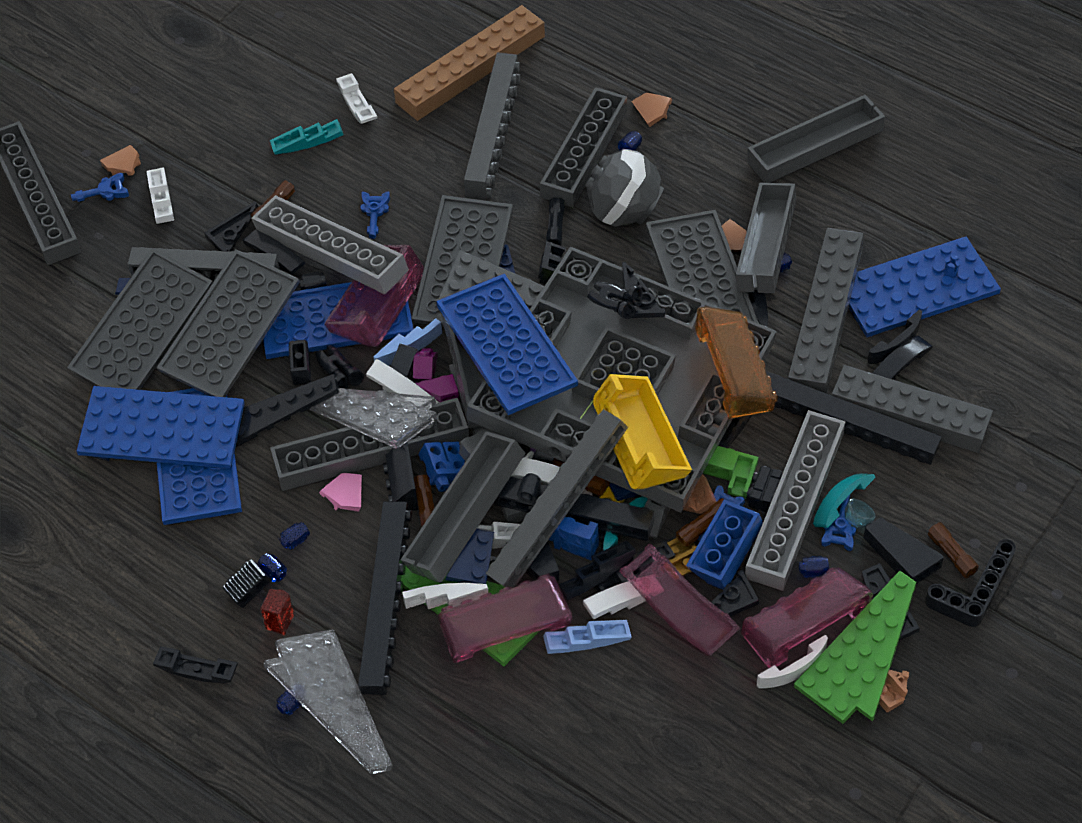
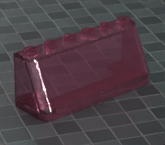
(368, 314)
(804, 614)
(504, 616)

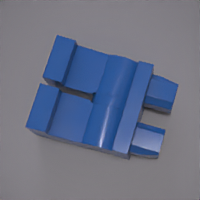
(441, 464)
(576, 537)

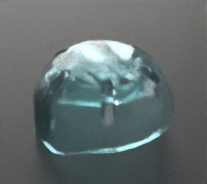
(861, 516)

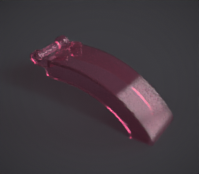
(680, 602)

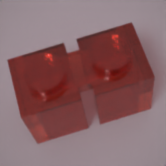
(277, 611)

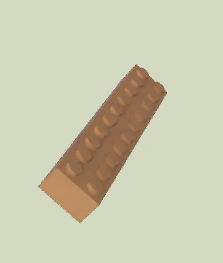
(468, 62)

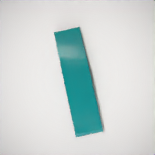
(301, 139)

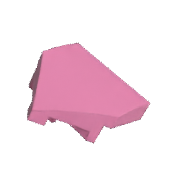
(344, 491)

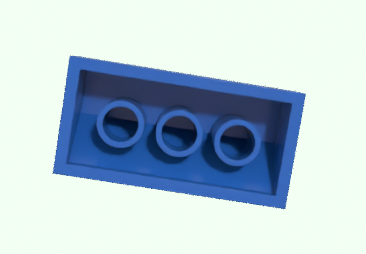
(725, 544)

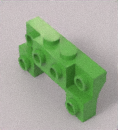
(735, 467)

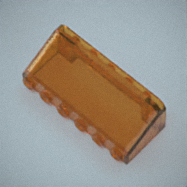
(736, 361)

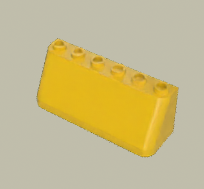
(649, 445)

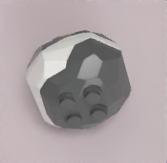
(624, 188)

